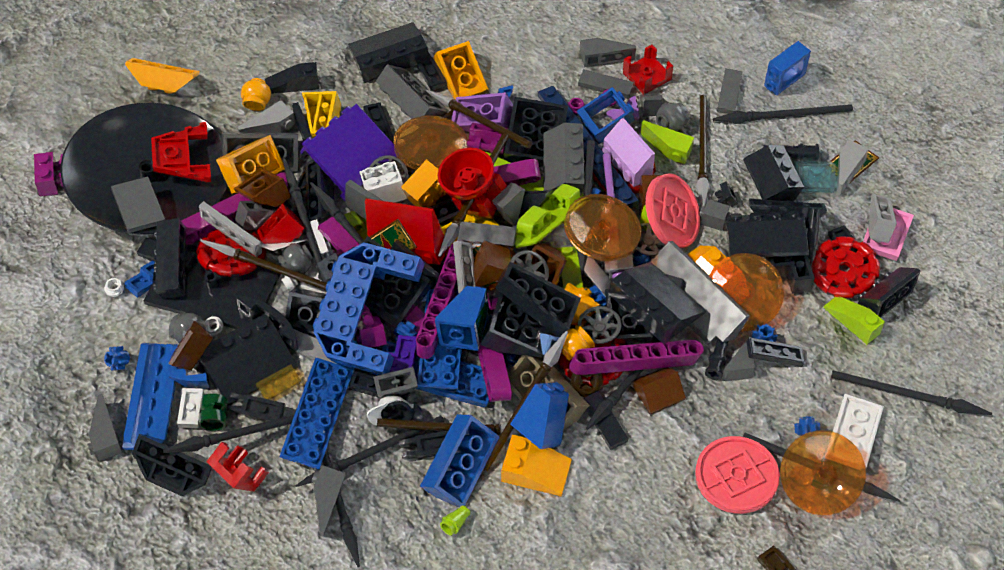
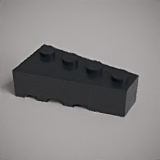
(539, 298)

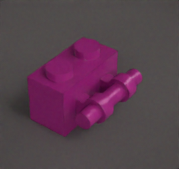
(483, 138)
(46, 173)
(370, 330)

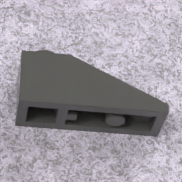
(603, 51)
(252, 215)
(102, 433)
(326, 491)

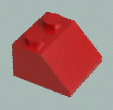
(280, 227)

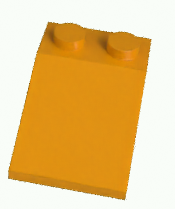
(461, 70)
(249, 160)
(535, 467)

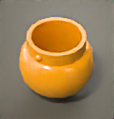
(255, 94)
(576, 340)

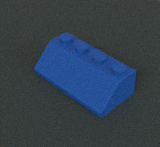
(460, 460)

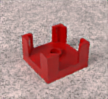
(648, 71)
(483, 205)
(233, 470)

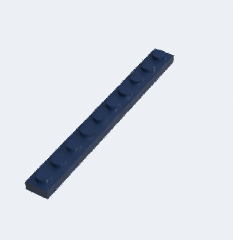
(621, 189)

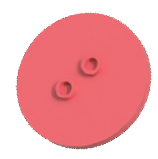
(672, 210)
(737, 474)

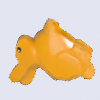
(585, 302)

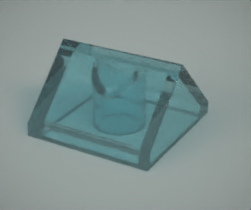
(816, 175)

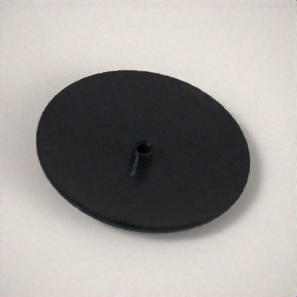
(119, 149)

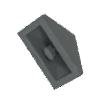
(650, 104)
(509, 203)
(740, 366)
(396, 383)

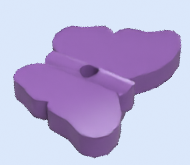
(615, 113)

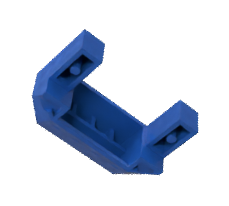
(346, 300)

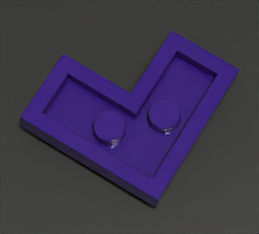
(404, 353)

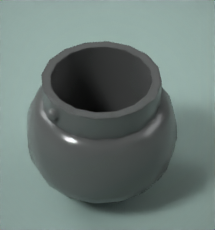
(672, 116)
(296, 258)
(180, 324)

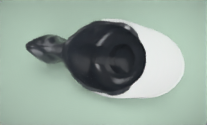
(395, 408)

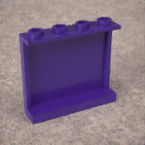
(348, 146)

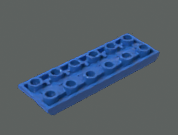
(443, 367)
(470, 387)
(151, 394)
(316, 413)

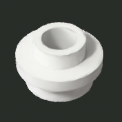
(114, 283)
(289, 283)
(214, 320)

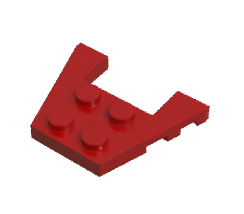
(171, 153)

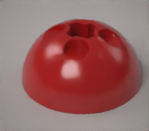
(466, 173)

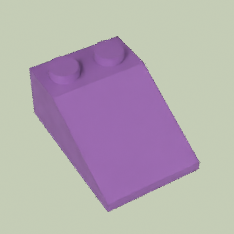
(494, 107)

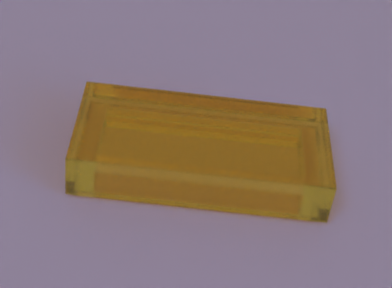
(278, 382)

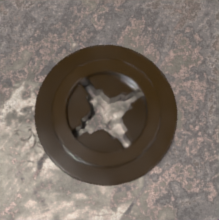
(586, 390)

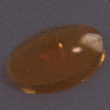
(428, 139)
(602, 227)
(752, 285)
(823, 472)

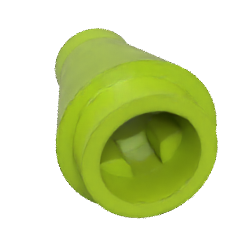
(453, 522)

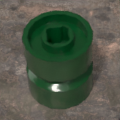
(213, 412)

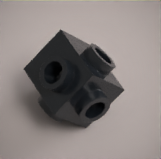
(326, 264)

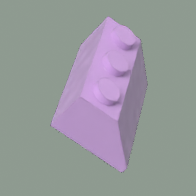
(629, 152)

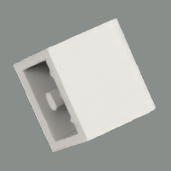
(384, 182)

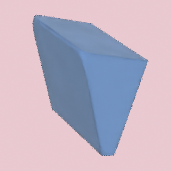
(547, 342)

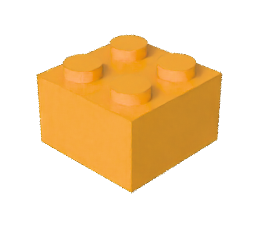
(423, 186)

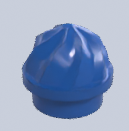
(639, 258)

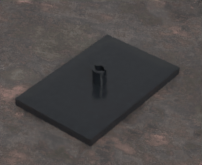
(215, 294)

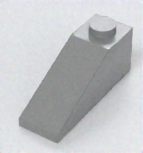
(272, 120)
(850, 160)
(881, 219)

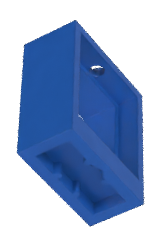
(787, 68)
(600, 103)

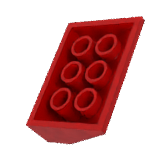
(418, 221)

